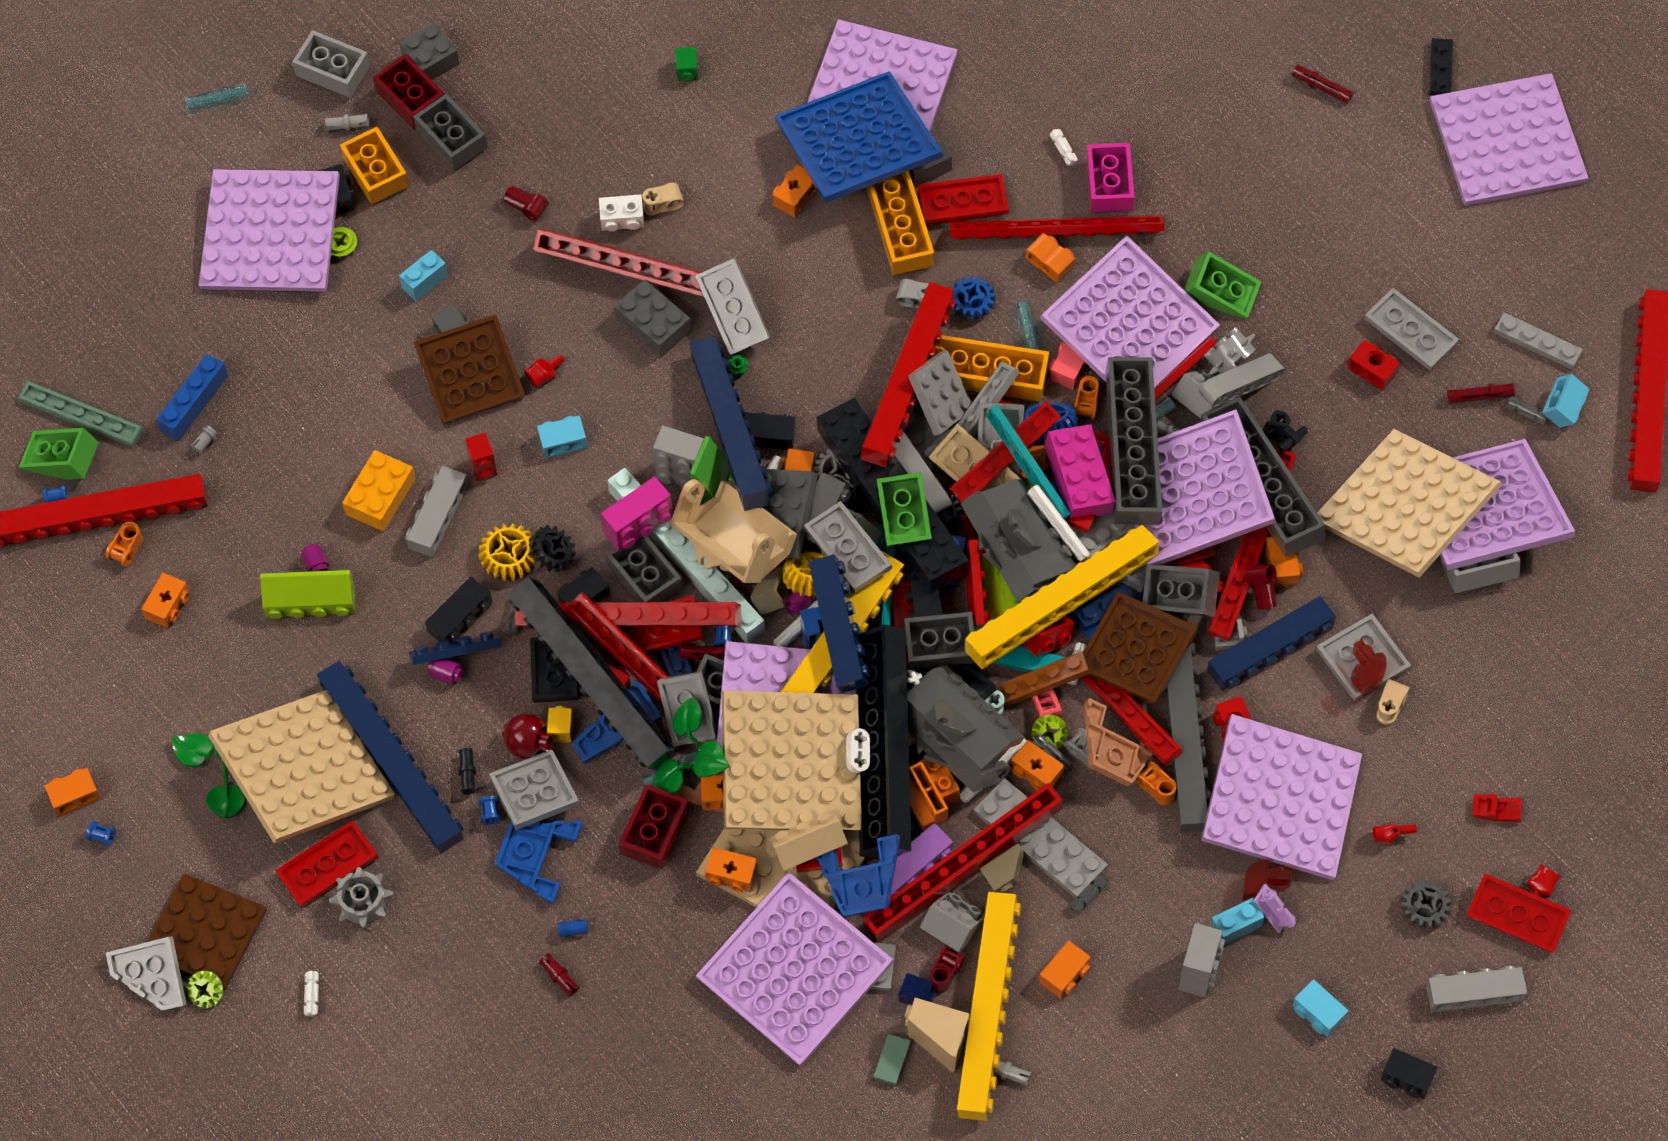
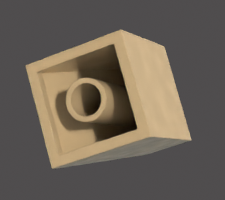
(938, 1030)

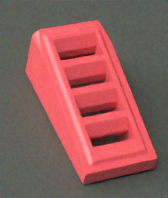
(1054, 709)

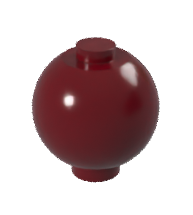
(526, 736)

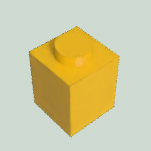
(560, 723)

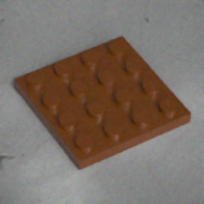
(469, 369)
(1138, 648)
(208, 927)

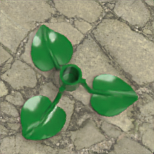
(191, 752)
(708, 761)

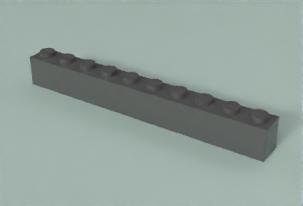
(1186, 732)

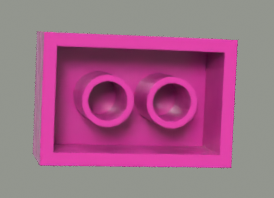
(1110, 177)
(637, 514)

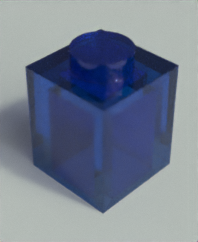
(915, 987)

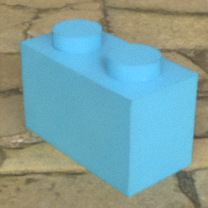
(423, 275)
(1565, 401)
(562, 436)
(1238, 921)
(1319, 1008)

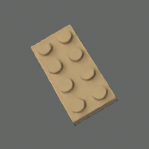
(961, 452)

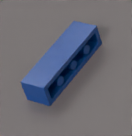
(192, 397)

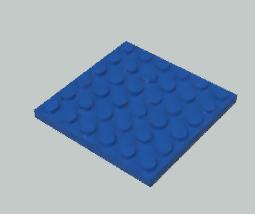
(858, 136)

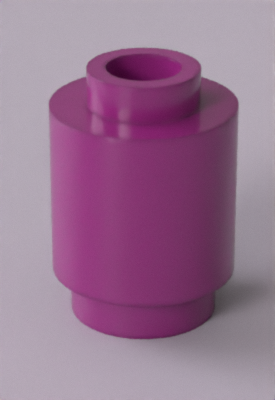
(314, 558)
(796, 603)
(445, 671)

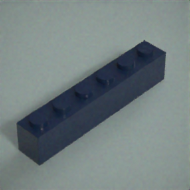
(838, 623)
(1271, 643)

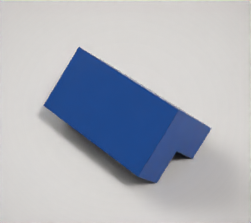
(811, 626)

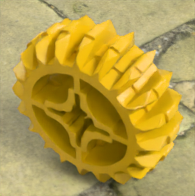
(501, 562)
(798, 574)

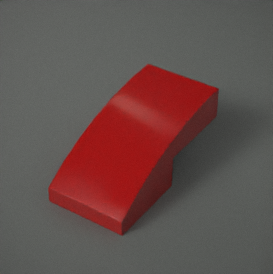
(1497, 809)

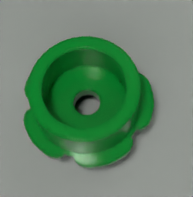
(738, 370)

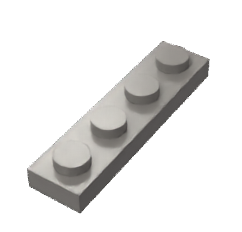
(1538, 341)
(990, 393)

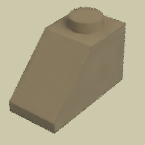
(770, 593)
(1004, 870)

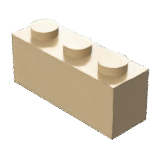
(808, 840)

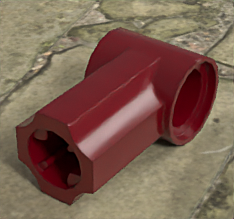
(530, 205)
(1262, 579)

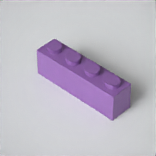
(925, 852)

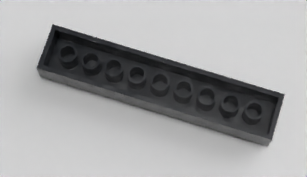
(933, 560)
(592, 673)
(885, 719)

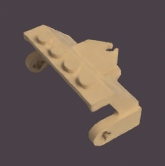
(729, 537)

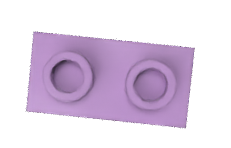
(1273, 909)

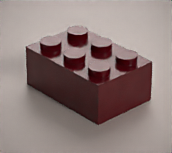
(406, 88)
(654, 827)

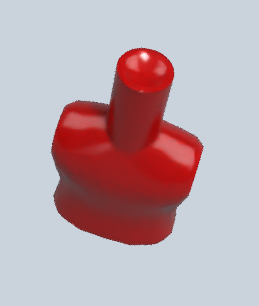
(543, 371)
(1385, 833)
(1543, 881)

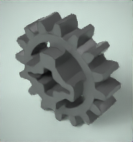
(1422, 913)

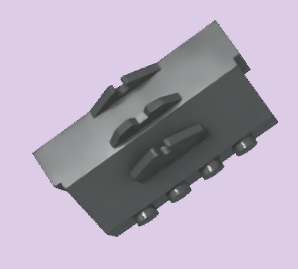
(1017, 538)
(959, 729)

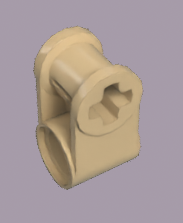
(664, 198)
(1392, 699)

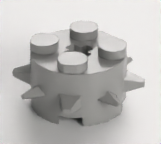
(1230, 351)
(371, 893)

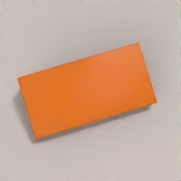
(925, 798)

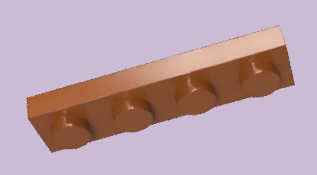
(1044, 678)

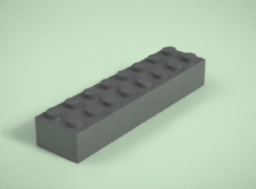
(1133, 440)
(1296, 519)

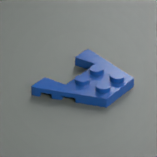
(525, 852)
(864, 887)

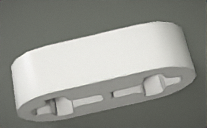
(857, 751)

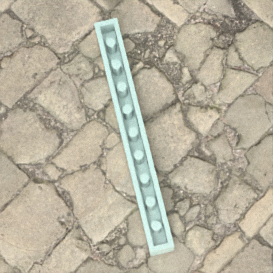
(682, 553)

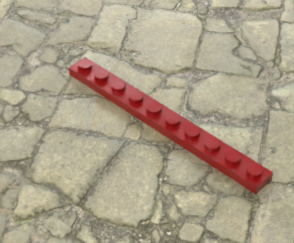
(1064, 227)
(1237, 582)

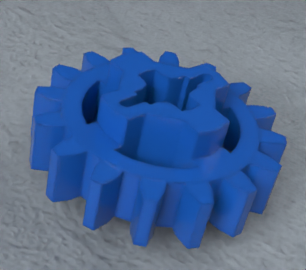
(979, 301)

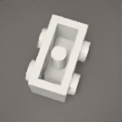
(621, 212)

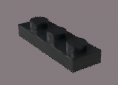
(1440, 66)

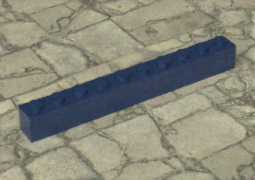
(730, 423)
(391, 758)

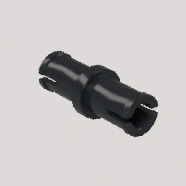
(467, 771)

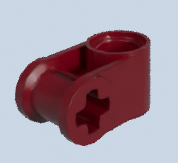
(947, 966)

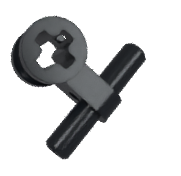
(1283, 430)

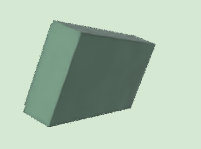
(892, 1059)

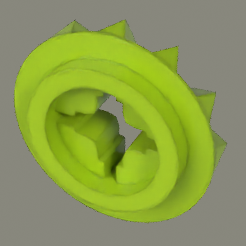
(349, 238)
(1054, 722)
(214, 988)

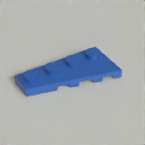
(601, 737)

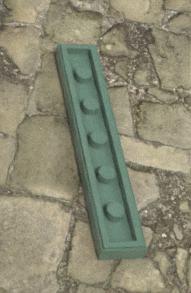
(80, 414)

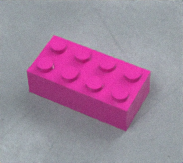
(1079, 471)

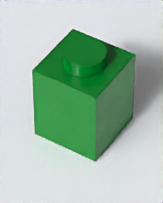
(686, 64)

